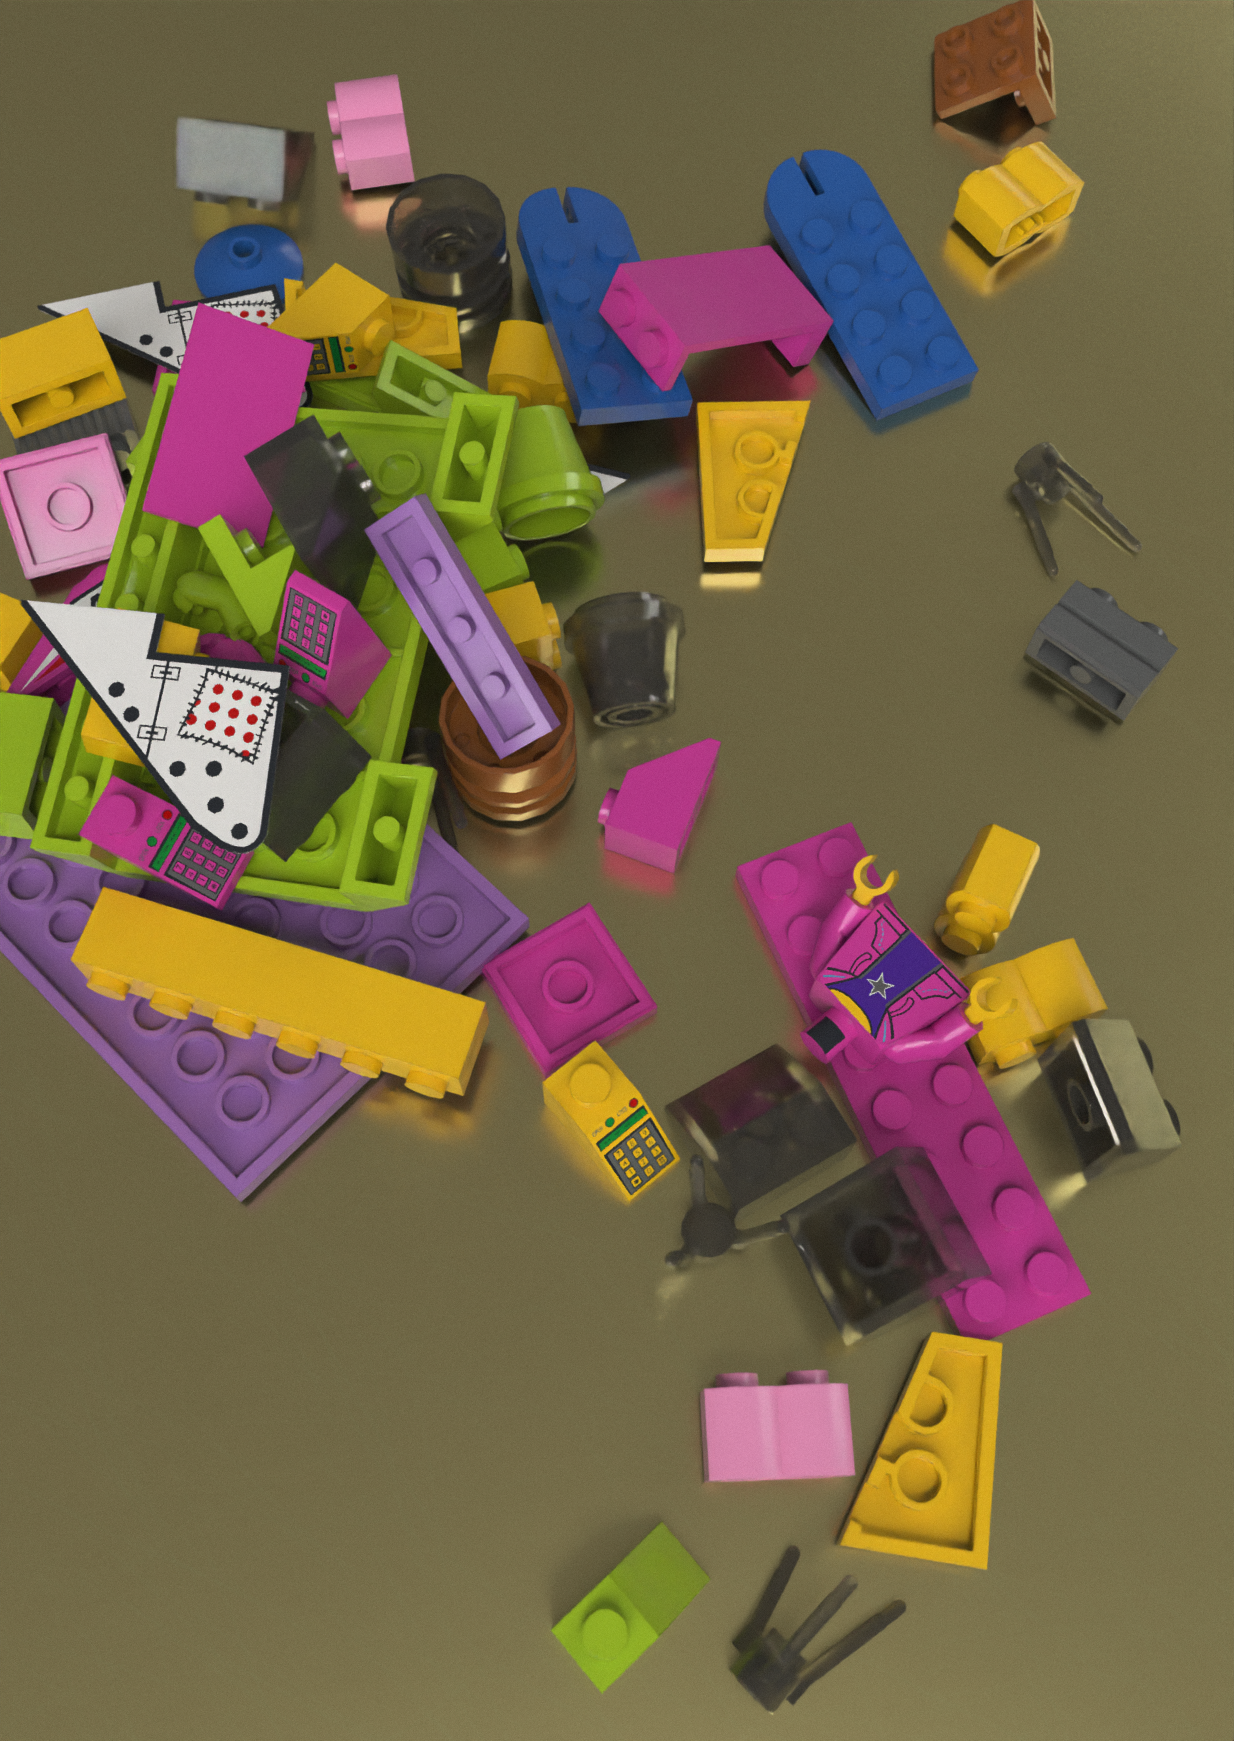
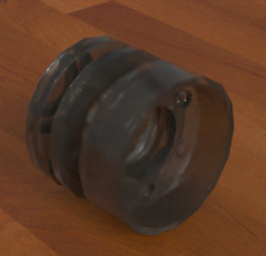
(452, 247)

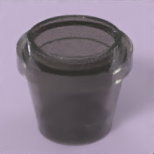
(627, 656)

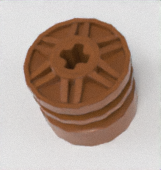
(527, 779)

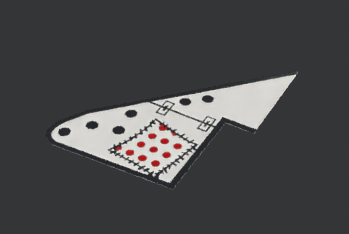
(143, 325)
(193, 721)

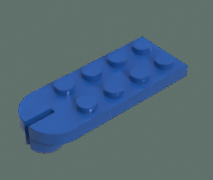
(570, 266)
(866, 280)

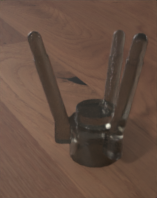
(1050, 478)
(425, 749)
(710, 1229)
(772, 1664)

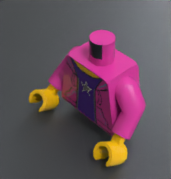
(887, 986)

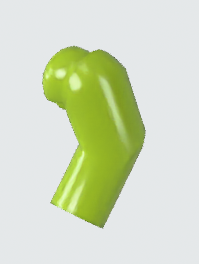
(203, 590)

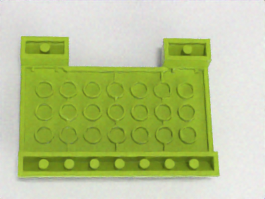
(373, 834)

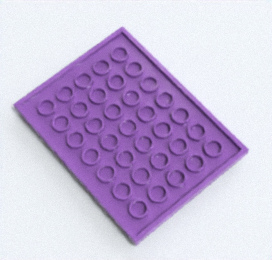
(225, 1095)

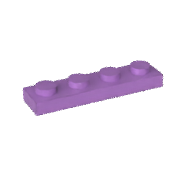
(462, 625)

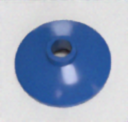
(247, 259)

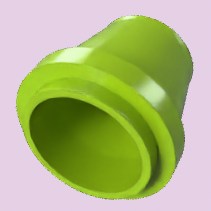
(546, 478)

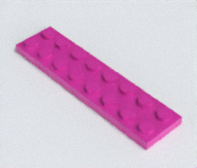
(922, 1104)

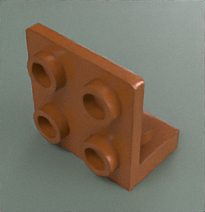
(997, 57)

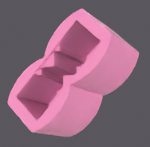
(372, 131)
(776, 1430)

